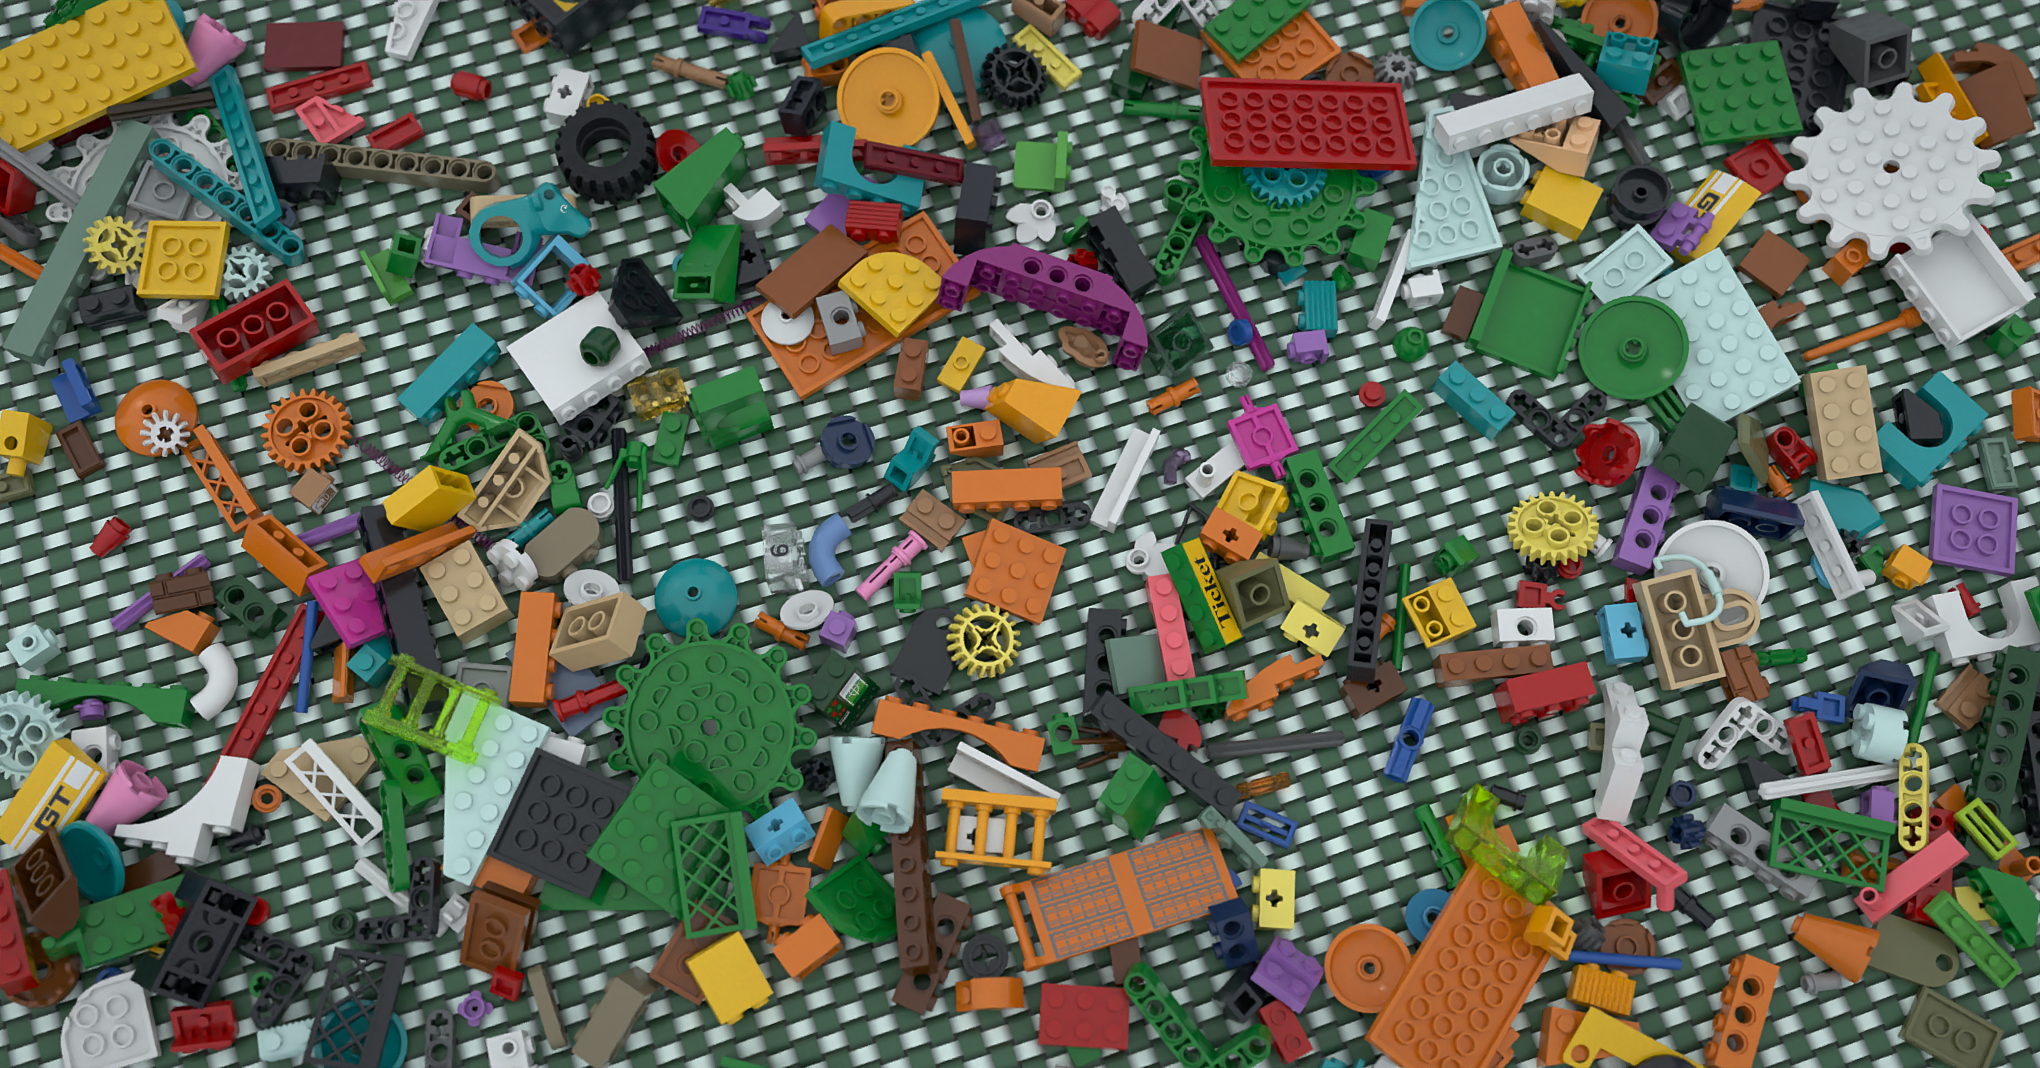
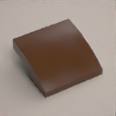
(1665, 80)

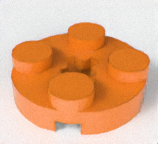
(497, 394)

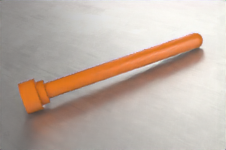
(1908, 318)

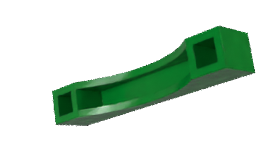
(162, 706)

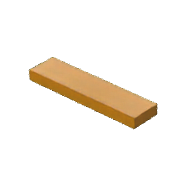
(950, 101)

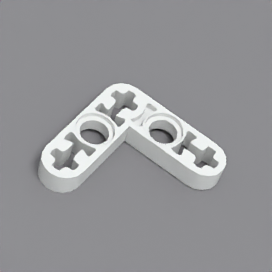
(1193, 12)
(1745, 722)

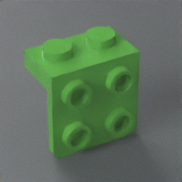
(1043, 165)

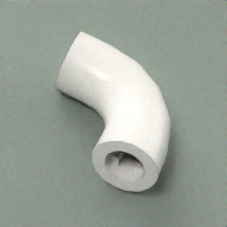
(221, 681)

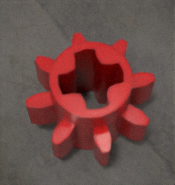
(1084, 258)
(583, 279)

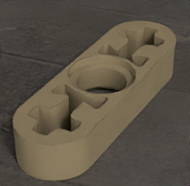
(547, 1007)

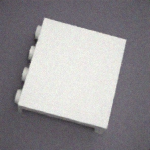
(1960, 284)
(555, 364)

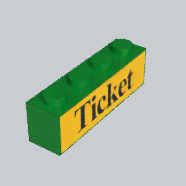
(1201, 595)

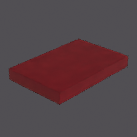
(304, 46)

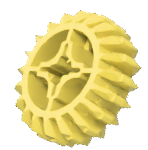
(975, 633)

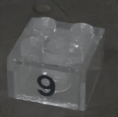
(782, 557)

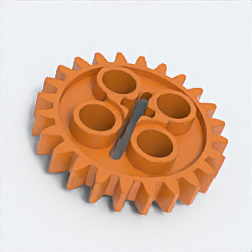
(294, 414)

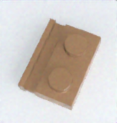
(1070, 459)
(932, 520)
(1965, 698)

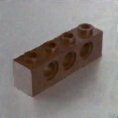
(944, 909)

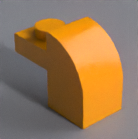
(1551, 931)

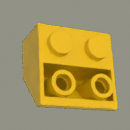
(1439, 614)

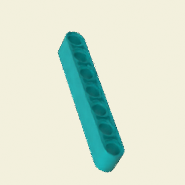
(220, 192)

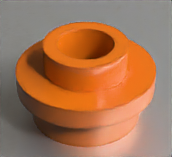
(267, 789)

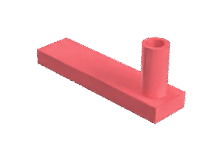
(1639, 857)
(1912, 877)

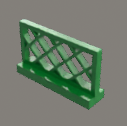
(1834, 820)
(739, 868)

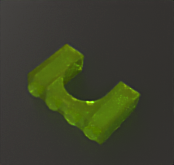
(1474, 834)

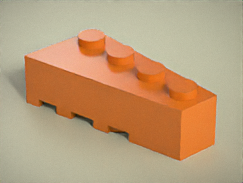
(1517, 47)

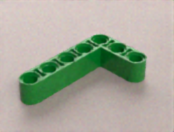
(1190, 1035)

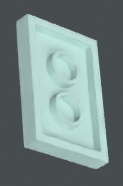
(1625, 266)

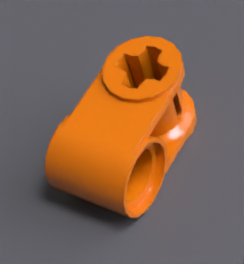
(827, 72)

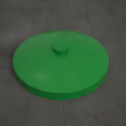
(1633, 348)

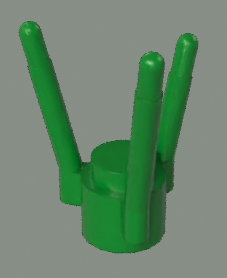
(636, 458)

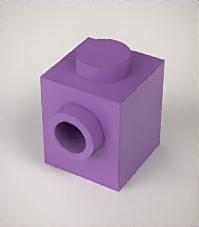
(838, 630)

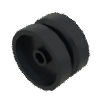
(1638, 197)

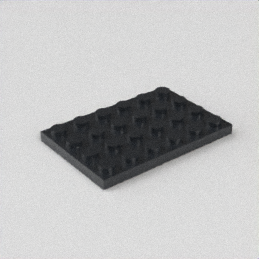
(1811, 66)

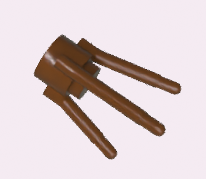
(1107, 743)

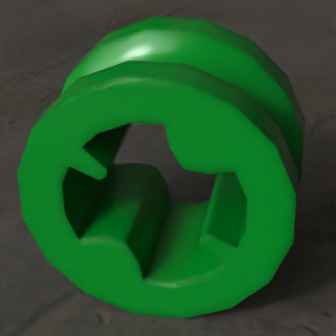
(256, 982)

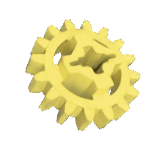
(113, 234)

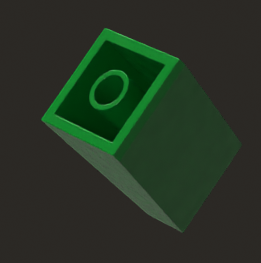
(694, 188)

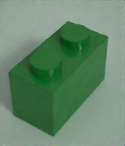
(1368, 243)

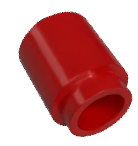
(471, 86)

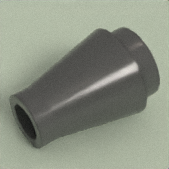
(1287, 548)

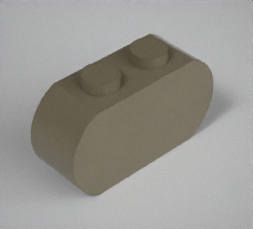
(565, 545)

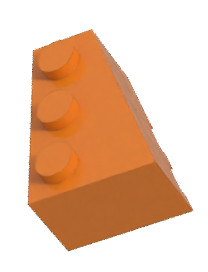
(1556, 1033)

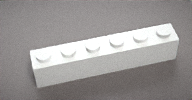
(1513, 114)

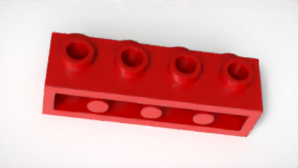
(1939, 823)

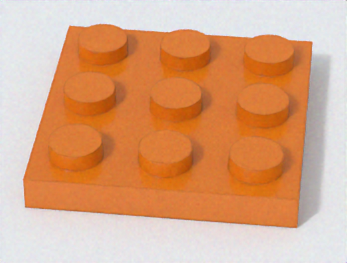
(1015, 571)

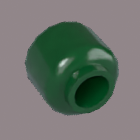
(599, 346)

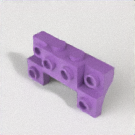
(452, 252)

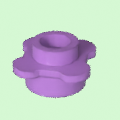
(91, 709)
(466, 1008)

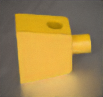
(23, 440)

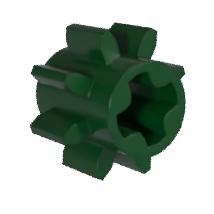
(1210, 712)

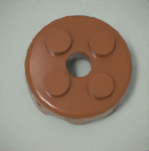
(57, 984)

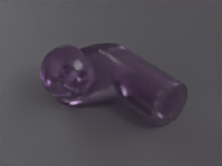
(1172, 462)

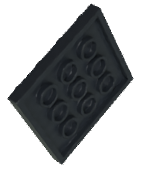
(556, 821)

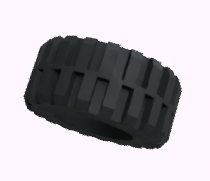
(598, 124)

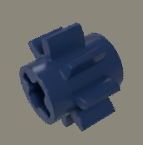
(1687, 831)

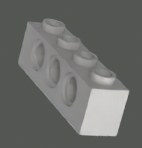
(1752, 836)

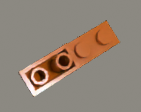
(1263, 686)

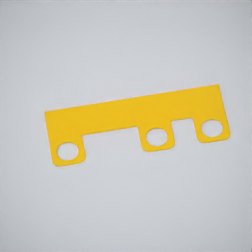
(1617, 1038)

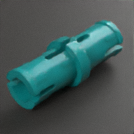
(531, 528)

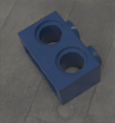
(1233, 933)

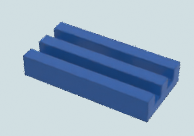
(1263, 835)

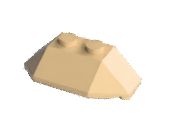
(510, 485)

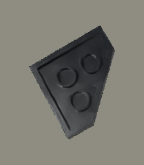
(639, 298)

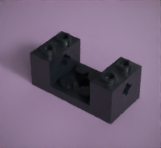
(183, 970)

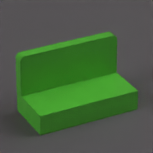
(392, 286)

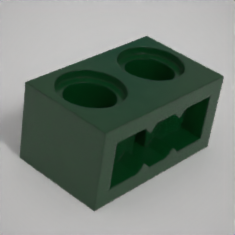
(252, 604)

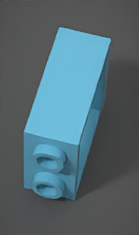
(568, 256)

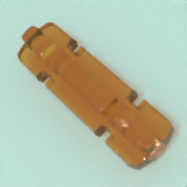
(1264, 785)

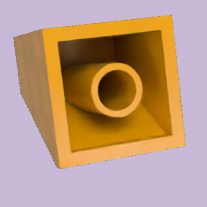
(1032, 407)

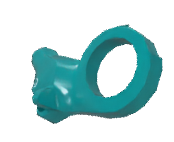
(537, 215)

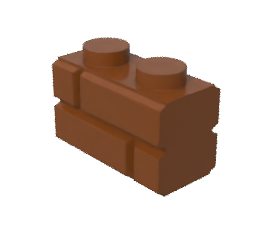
(911, 369)
(1743, 675)

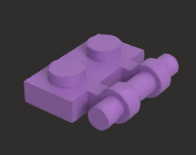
(1674, 225)

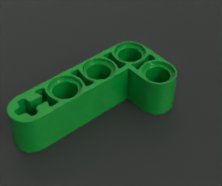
(1178, 235)
(492, 446)

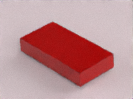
(396, 134)

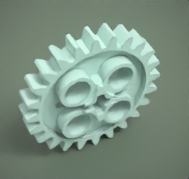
(21, 708)

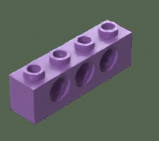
(1627, 553)

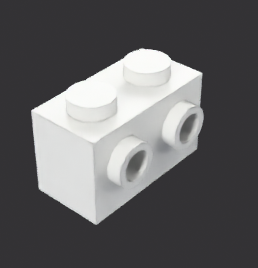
(512, 1050)

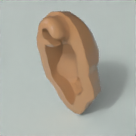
(1083, 346)

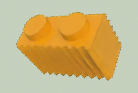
(1601, 990)

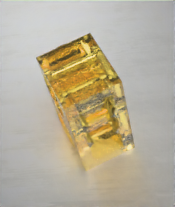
(660, 399)

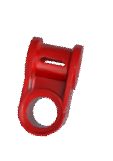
(1792, 452)

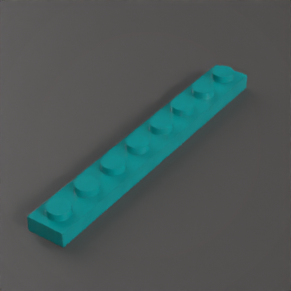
(882, 29)
(245, 147)

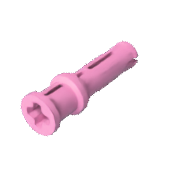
(899, 557)

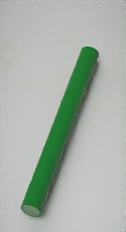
(1400, 617)
(1923, 698)

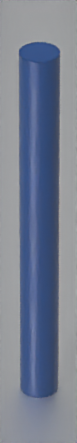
(307, 657)
(1625, 960)

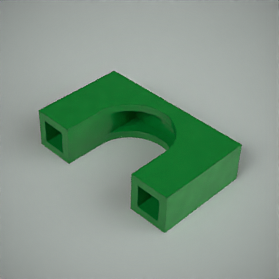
(731, 408)

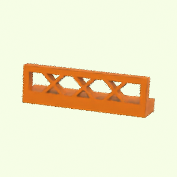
(227, 474)
(414, 551)

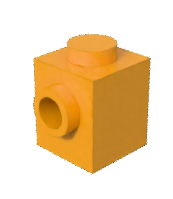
(1907, 568)

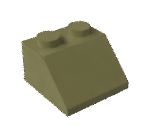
(1254, 590)

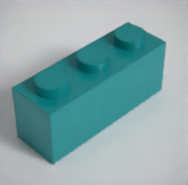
(1473, 401)

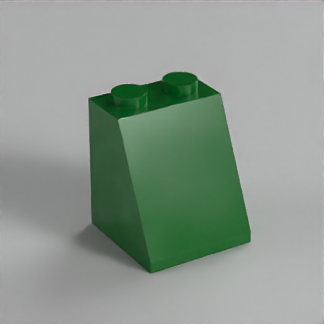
(1134, 798)

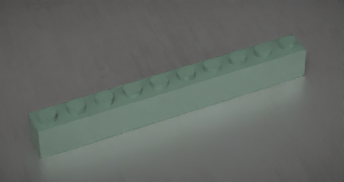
(68, 267)

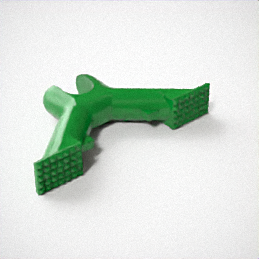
(457, 418)

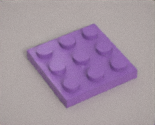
(1973, 530)

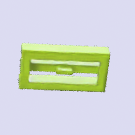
(1978, 837)

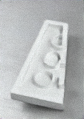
(409, 27)

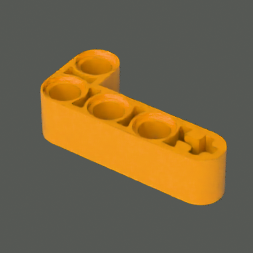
(850, 13)

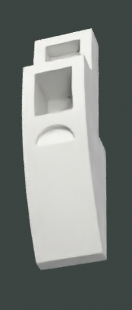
(1019, 360)

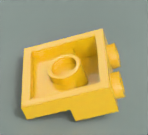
(1254, 502)

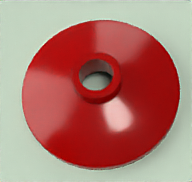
(677, 143)

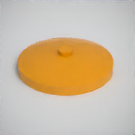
(889, 97)

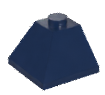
(1881, 684)

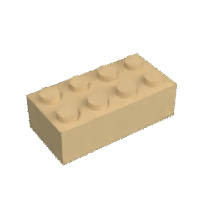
(1842, 423)

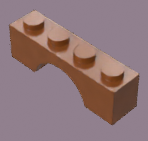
(1475, 666)

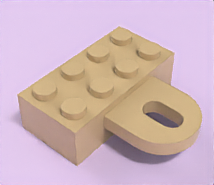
(1690, 653)

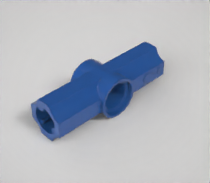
(1403, 756)

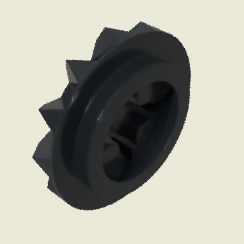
(992, 945)

